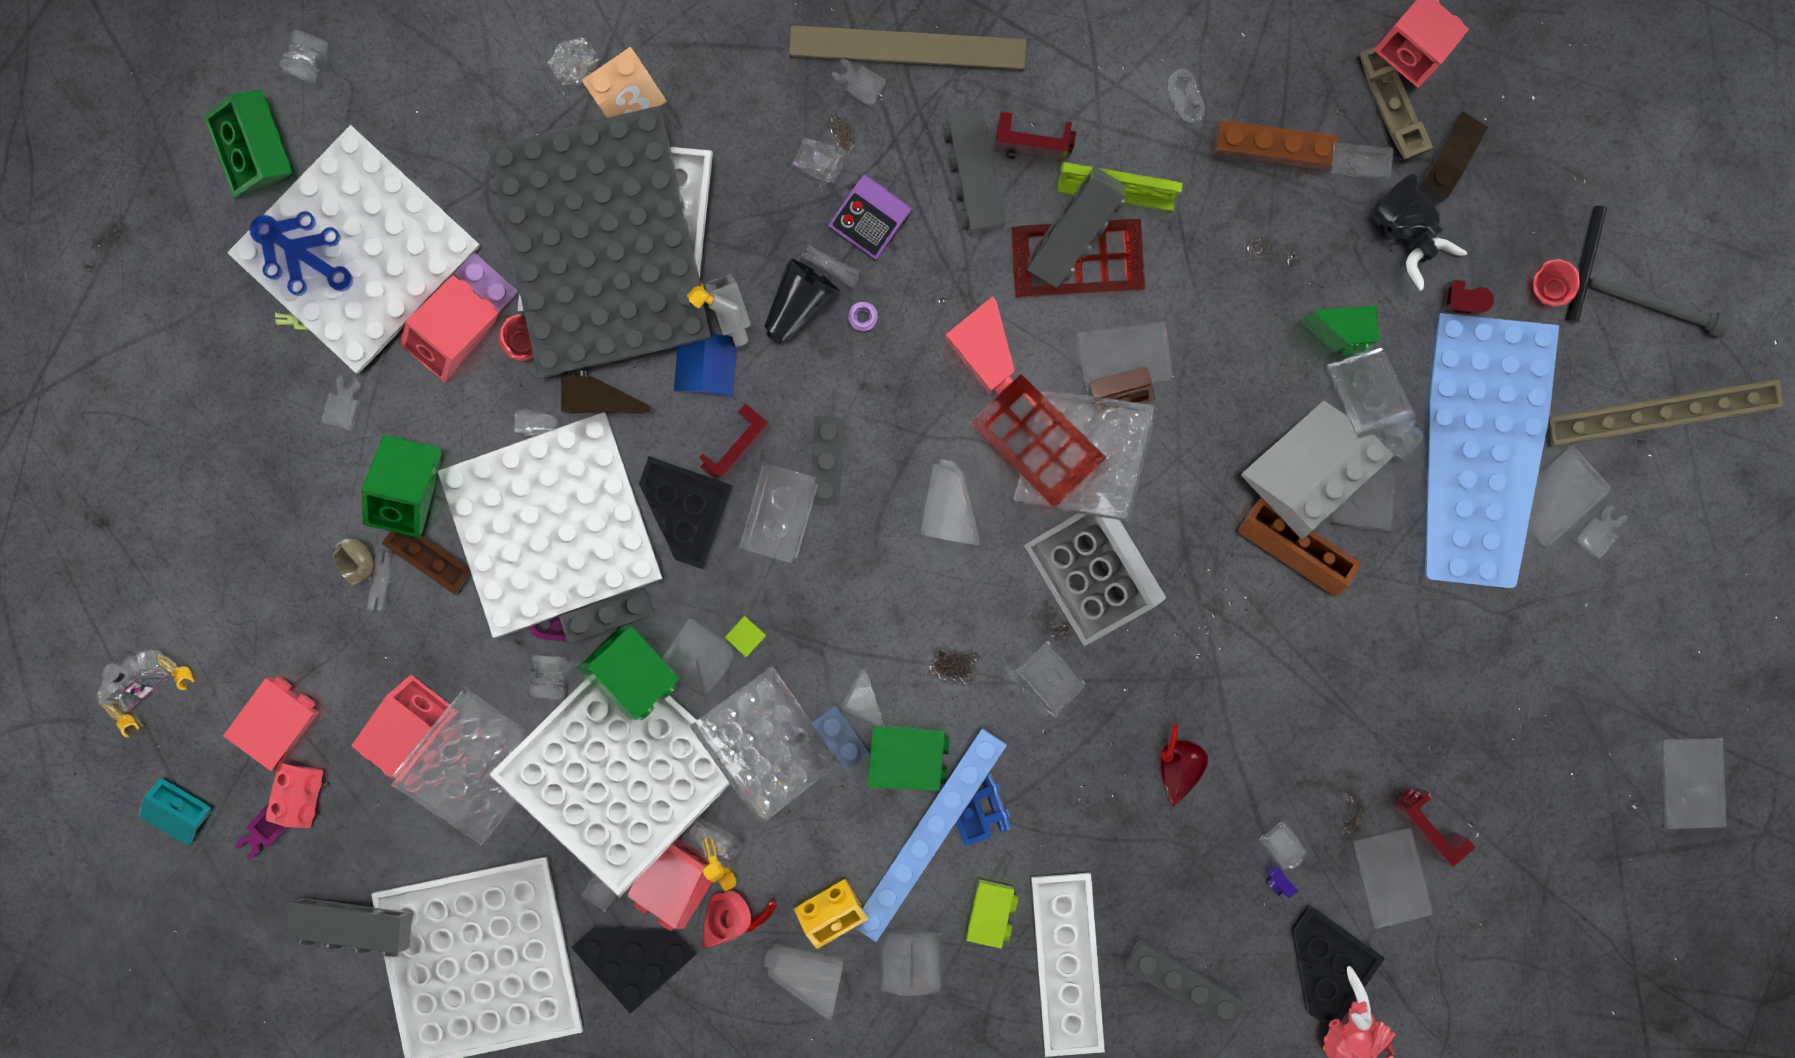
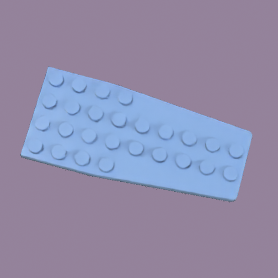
(1485, 444)

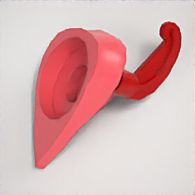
(729, 918)

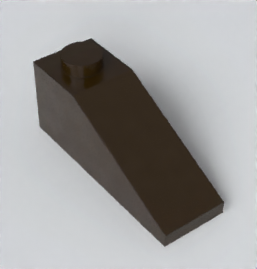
(1452, 157)
(590, 395)

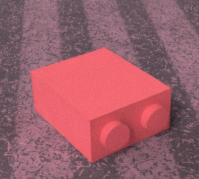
(272, 722)

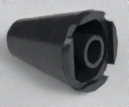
(797, 301)

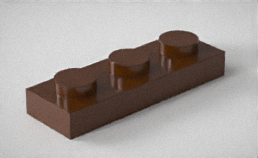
(429, 560)

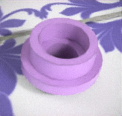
(863, 307)

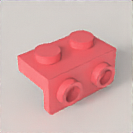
(294, 796)

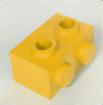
(830, 914)

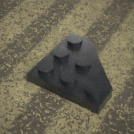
(685, 508)
(1323, 958)
(633, 960)

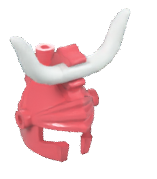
(1361, 1035)

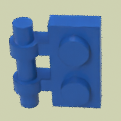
(974, 824)

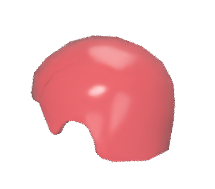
(1556, 283)
(515, 338)

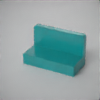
(173, 811)

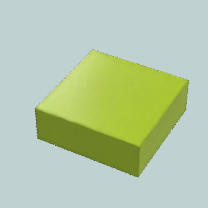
(745, 636)

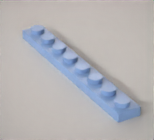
(930, 833)

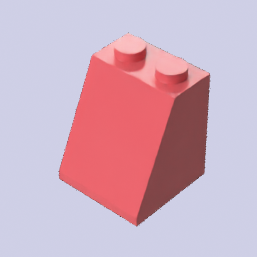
(1421, 40)
(448, 327)
(984, 347)
(399, 724)
(672, 886)

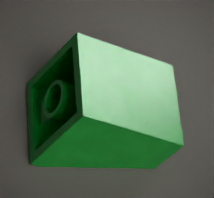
(400, 485)
(629, 673)
(908, 758)

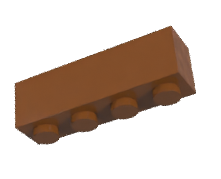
(1274, 145)
(1311, 557)

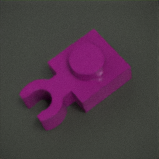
(262, 832)

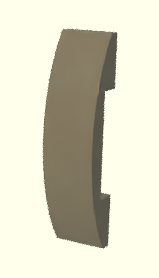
(1394, 105)

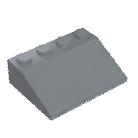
(1315, 468)
(1094, 574)

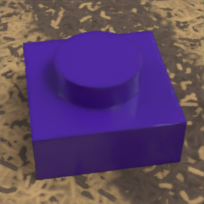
(1280, 883)

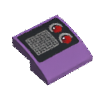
(870, 216)

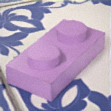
(487, 282)

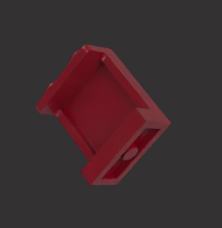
(1032, 144)
(740, 448)
(1448, 851)

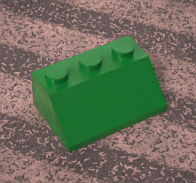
(247, 143)
(1345, 329)

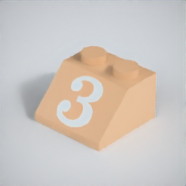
(623, 86)

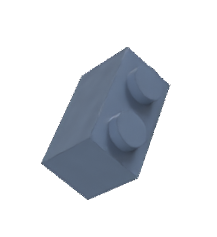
(841, 738)

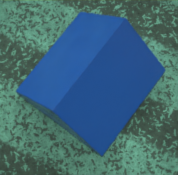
(706, 366)

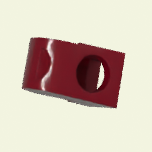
(1468, 301)

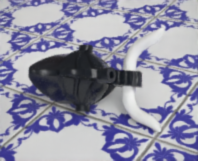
(1411, 221)

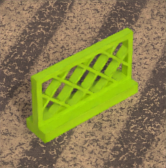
(1138, 189)

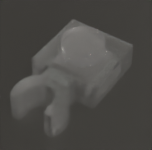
(862, 83)
(340, 408)
(1598, 535)

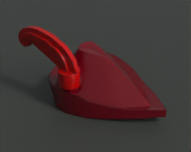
(1181, 766)

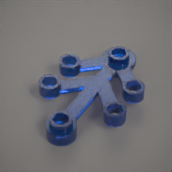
(296, 250)

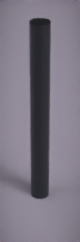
(1588, 263)

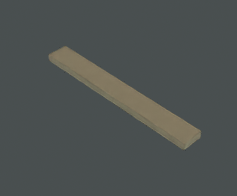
(907, 47)
(1665, 412)

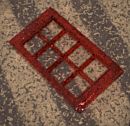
(1133, 255)
(1073, 476)

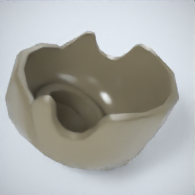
(353, 560)

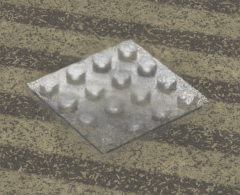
(1116, 429)
(765, 745)
(454, 765)

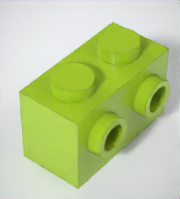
(991, 914)

